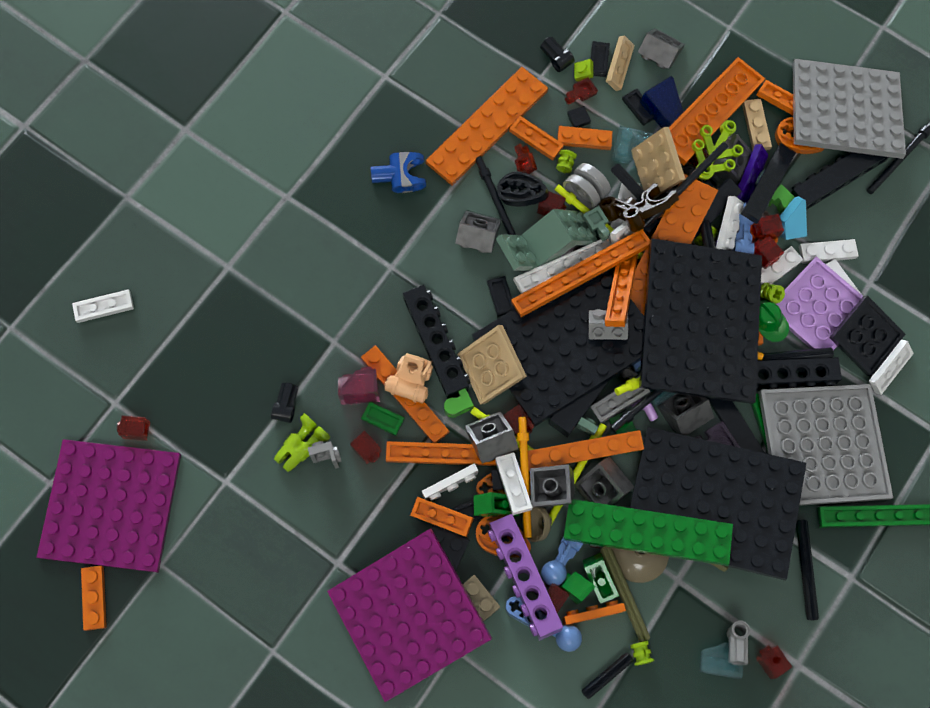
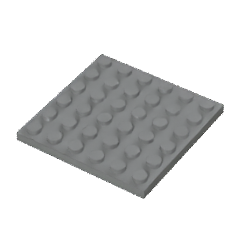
(848, 108)
(836, 437)

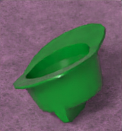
(772, 322)

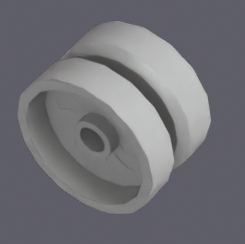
(587, 185)

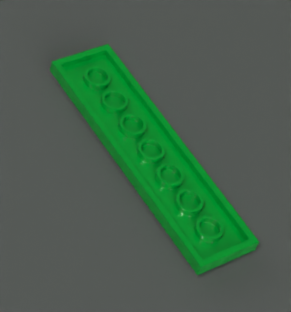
(649, 532)

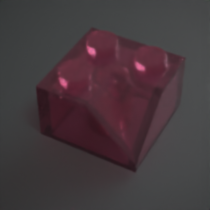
(359, 387)

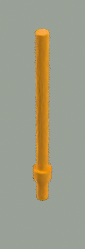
(523, 437)

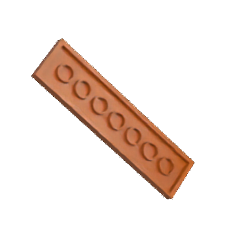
(714, 106)
(486, 126)
(676, 225)

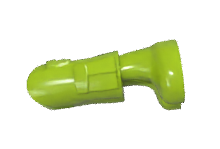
(296, 447)

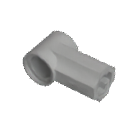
(738, 644)

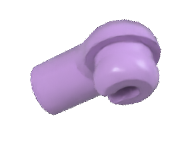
(649, 410)

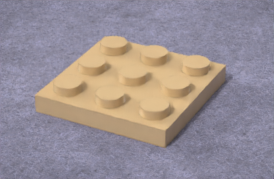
(658, 161)
(491, 364)

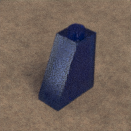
(663, 102)

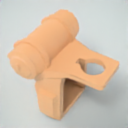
(410, 378)

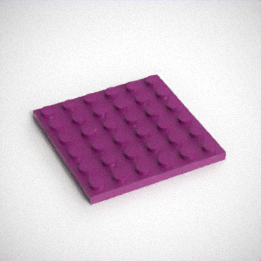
(109, 506)
(409, 615)

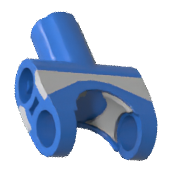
(398, 172)

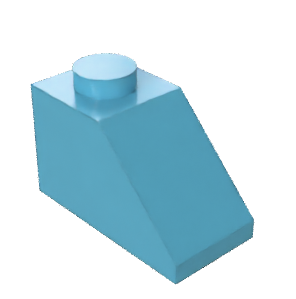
(794, 219)

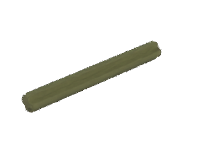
(625, 594)

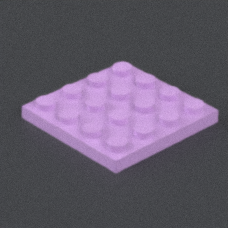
(817, 304)

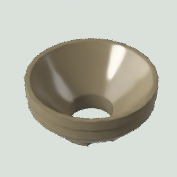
(538, 532)

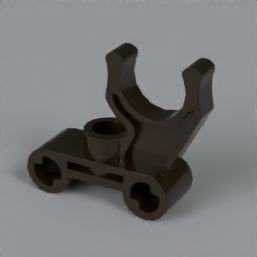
(636, 212)

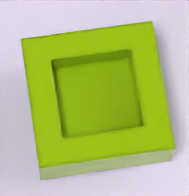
(583, 70)

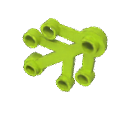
(725, 133)

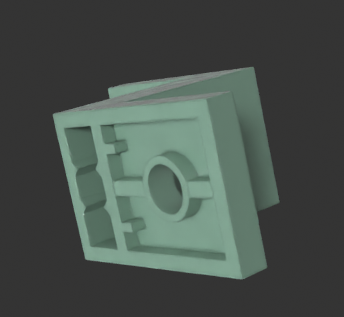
(546, 239)

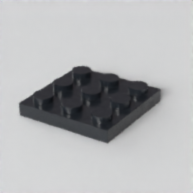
(867, 335)

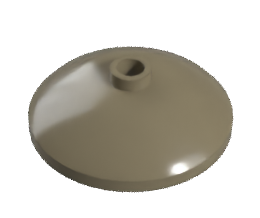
(640, 567)

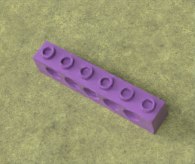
(508, 527)

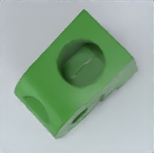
(781, 198)
(457, 406)

